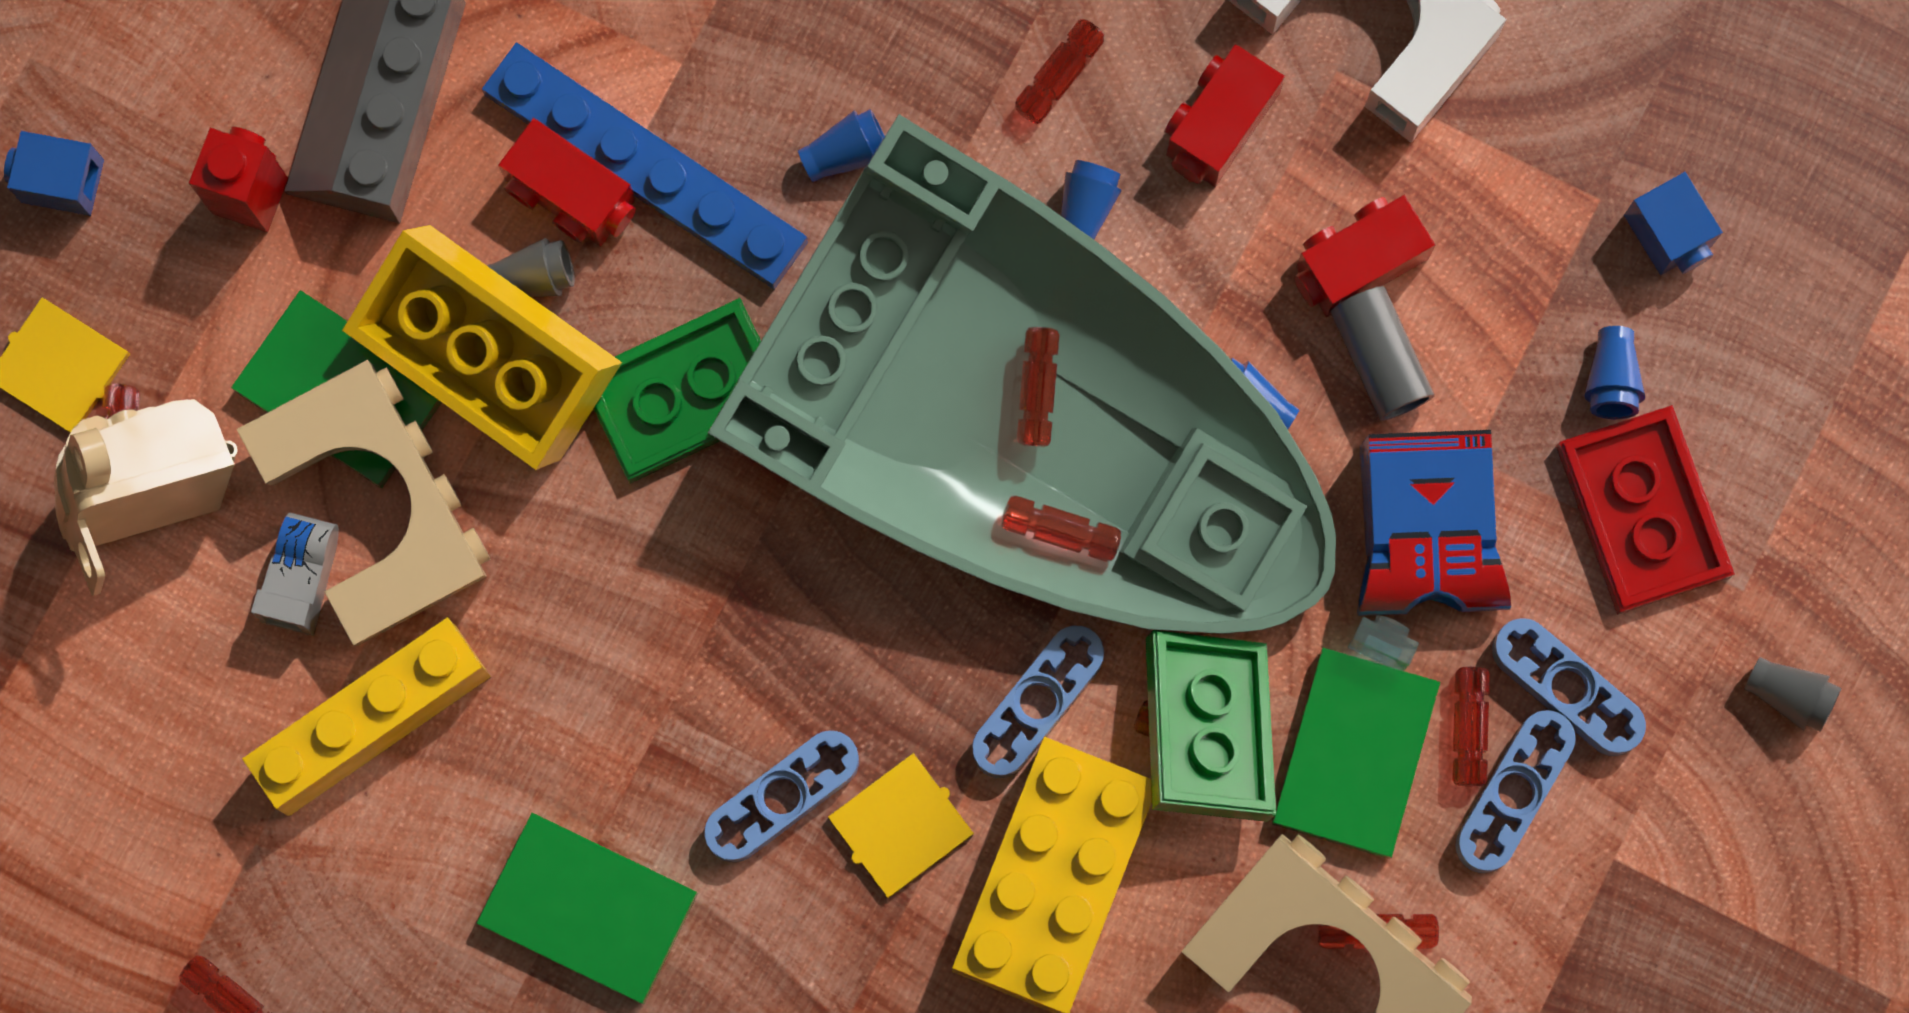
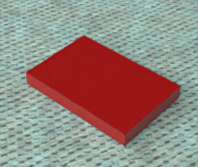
(1645, 509)

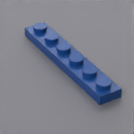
(654, 168)

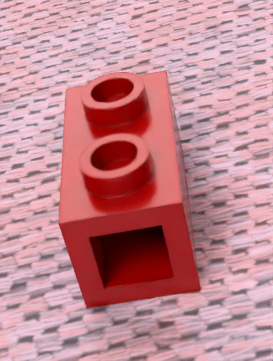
(1223, 117)
(239, 177)
(567, 183)
(1363, 255)

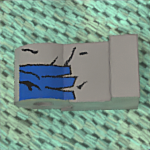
(297, 574)

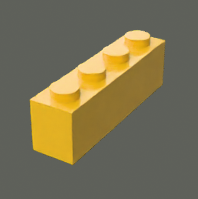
(366, 717)

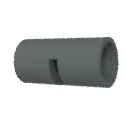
(1382, 353)

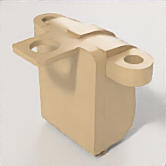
(138, 476)

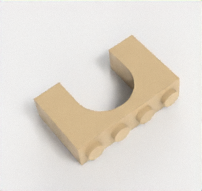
(360, 415)
(1294, 891)

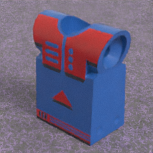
(1430, 523)

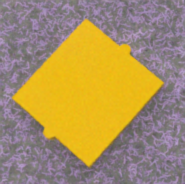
(59, 365)
(900, 825)

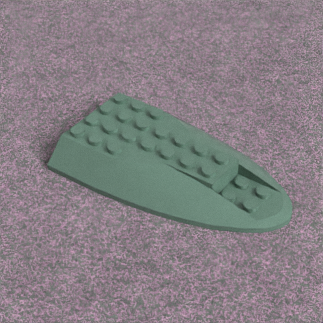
(901, 401)

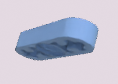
(1054, 657)
(1615, 701)
(1551, 760)
(737, 813)

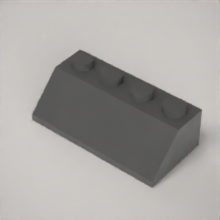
(374, 104)

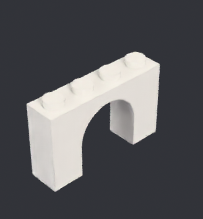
(1443, 50)

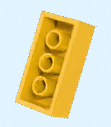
(481, 346)
(1055, 877)

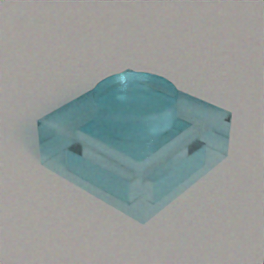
(1384, 642)

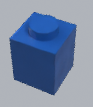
(54, 172)
(1674, 225)

